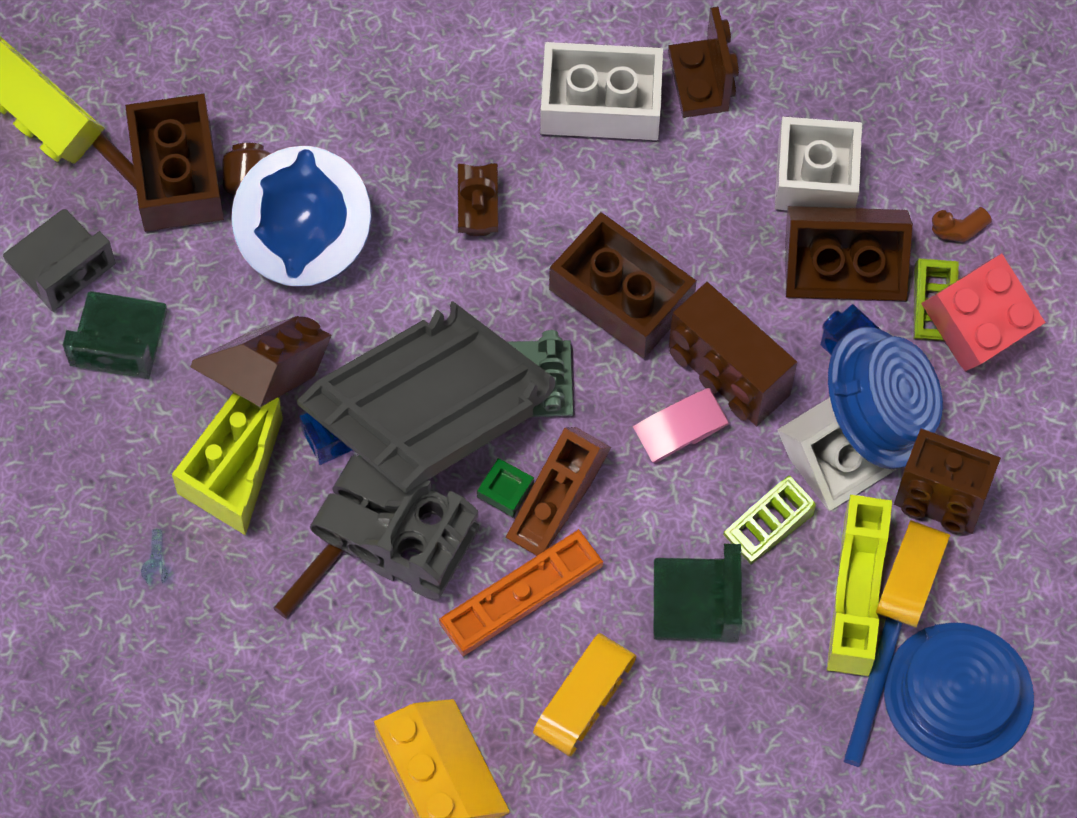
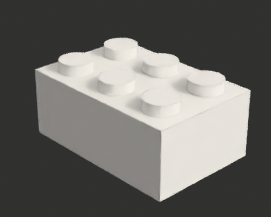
(601, 91)

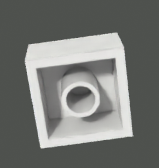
(818, 163)

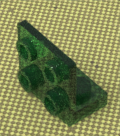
(116, 335)
(698, 597)

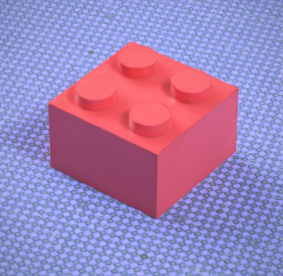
(983, 313)

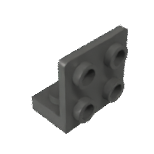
(60, 259)

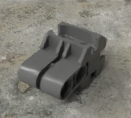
(381, 522)

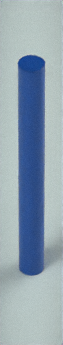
(872, 692)

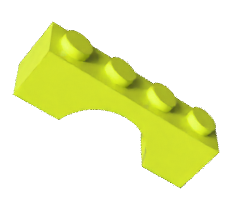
(858, 585)

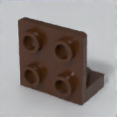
(705, 70)
(946, 482)

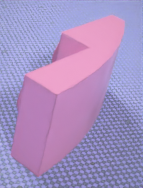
(681, 424)

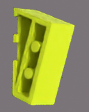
(230, 461)

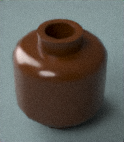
(239, 162)

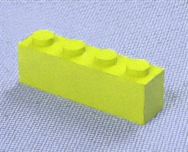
(44, 108)

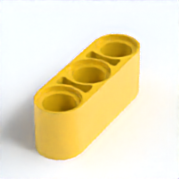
(913, 574)
(582, 694)

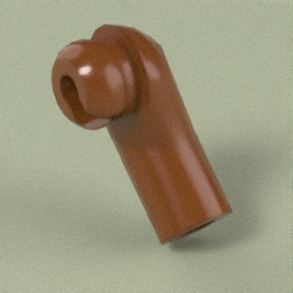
(960, 230)

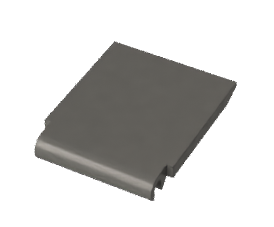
(428, 396)

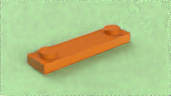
(520, 592)

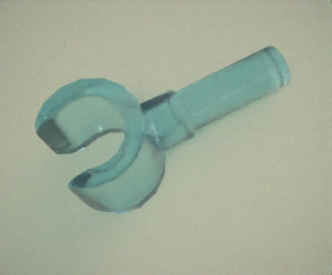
(155, 558)

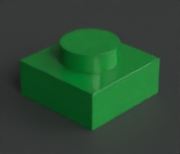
(505, 487)

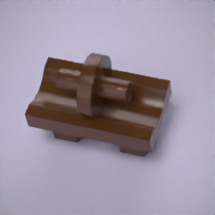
(478, 199)

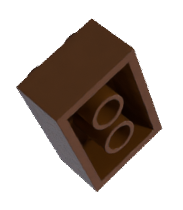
(174, 162)
(620, 284)
(731, 354)

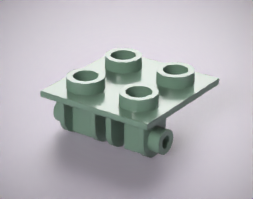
(554, 357)

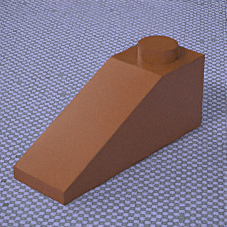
(558, 489)

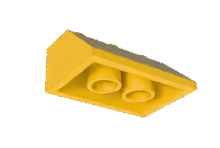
(438, 762)

